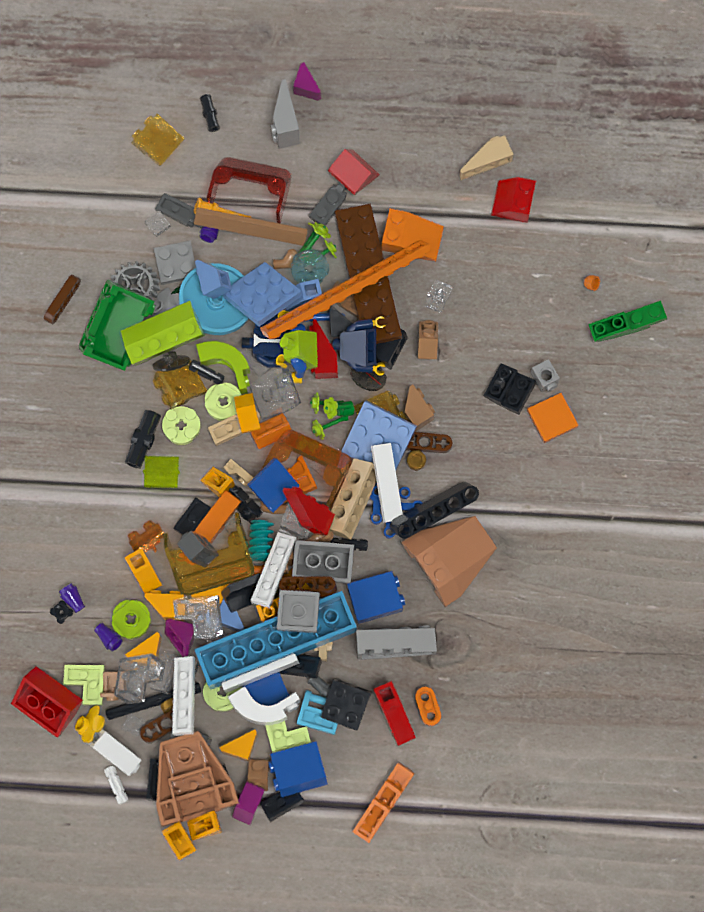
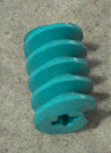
(260, 539)

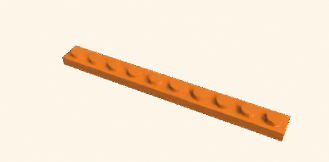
(340, 292)

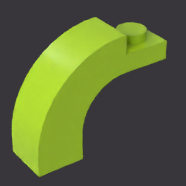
(222, 353)

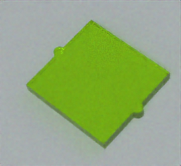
(161, 472)

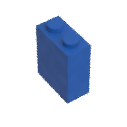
(375, 597)
(297, 769)

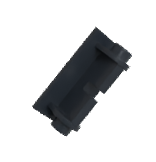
(249, 510)

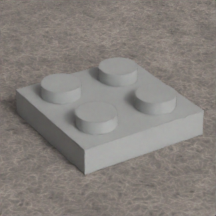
(174, 262)
(298, 611)

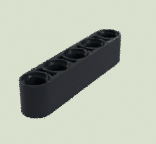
(425, 510)

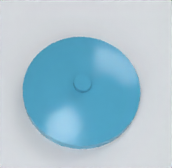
(215, 315)

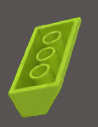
(162, 333)

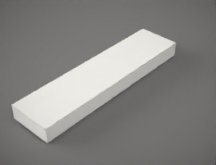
(386, 481)
(273, 570)
(260, 673)
(183, 696)

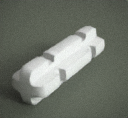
(116, 784)

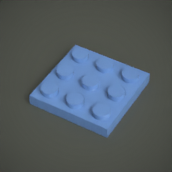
(262, 294)
(378, 427)

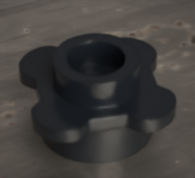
(56, 612)

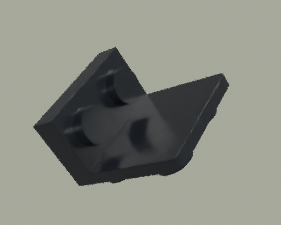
(346, 704)

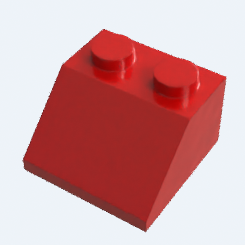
(514, 199)

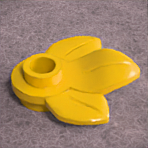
(90, 724)

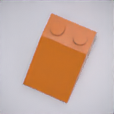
(406, 229)

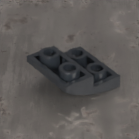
(509, 389)

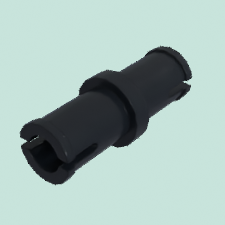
(209, 113)

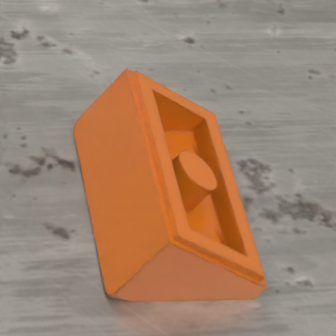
(270, 431)

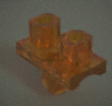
(148, 539)

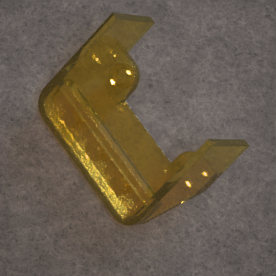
(228, 567)

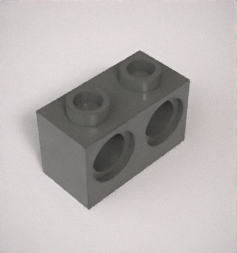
(197, 548)

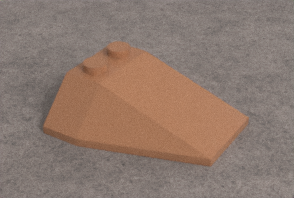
(451, 555)
(191, 780)

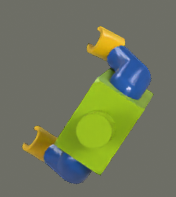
(300, 350)

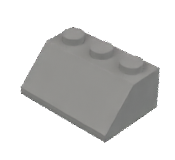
(323, 560)

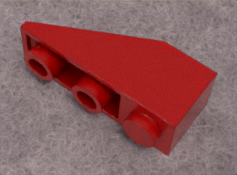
(326, 355)
(310, 514)
(394, 713)

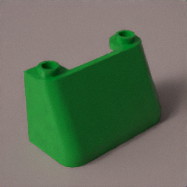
(114, 311)

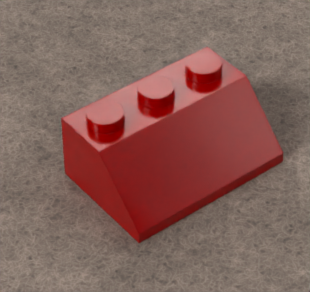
(46, 701)

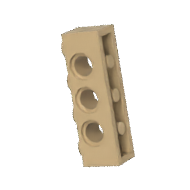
(353, 498)

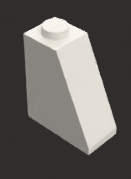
(115, 752)

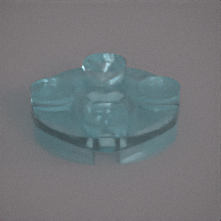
(309, 257)

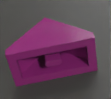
(305, 84)
(180, 635)
(248, 803)

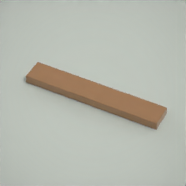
(250, 226)

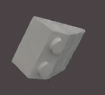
(285, 127)

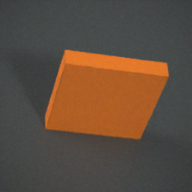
(552, 417)

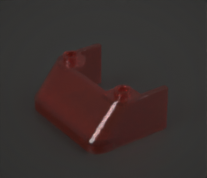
(276, 179)

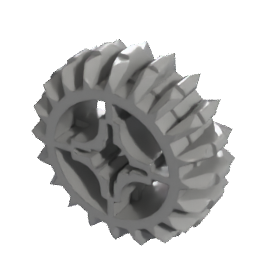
(143, 274)

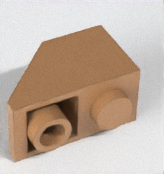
(428, 339)
(417, 410)

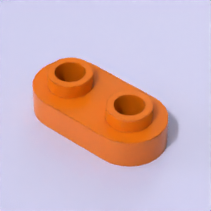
(428, 706)

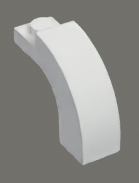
(261, 714)

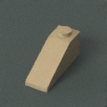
(491, 155)

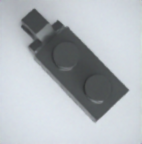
(328, 204)
(177, 210)

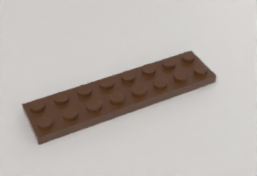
(361, 252)

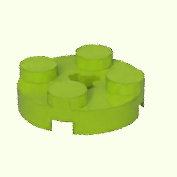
(131, 608)

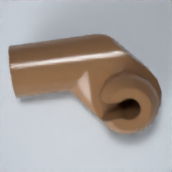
(286, 261)
(280, 510)
(321, 538)

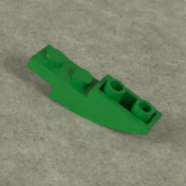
(628, 323)

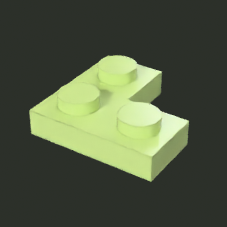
(90, 678)
(283, 740)

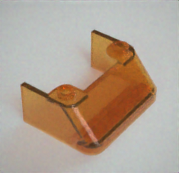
(335, 461)

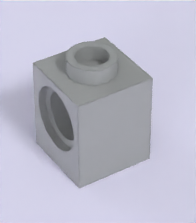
(545, 368)

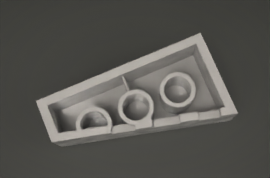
(396, 642)

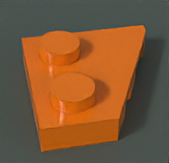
(302, 476)

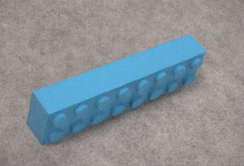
(264, 644)

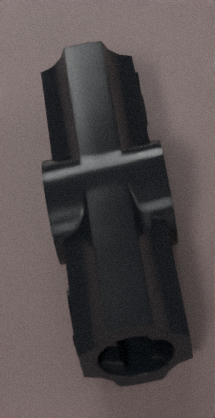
(142, 439)

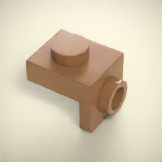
(109, 683)
(258, 773)

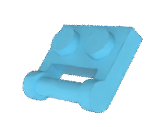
(311, 717)

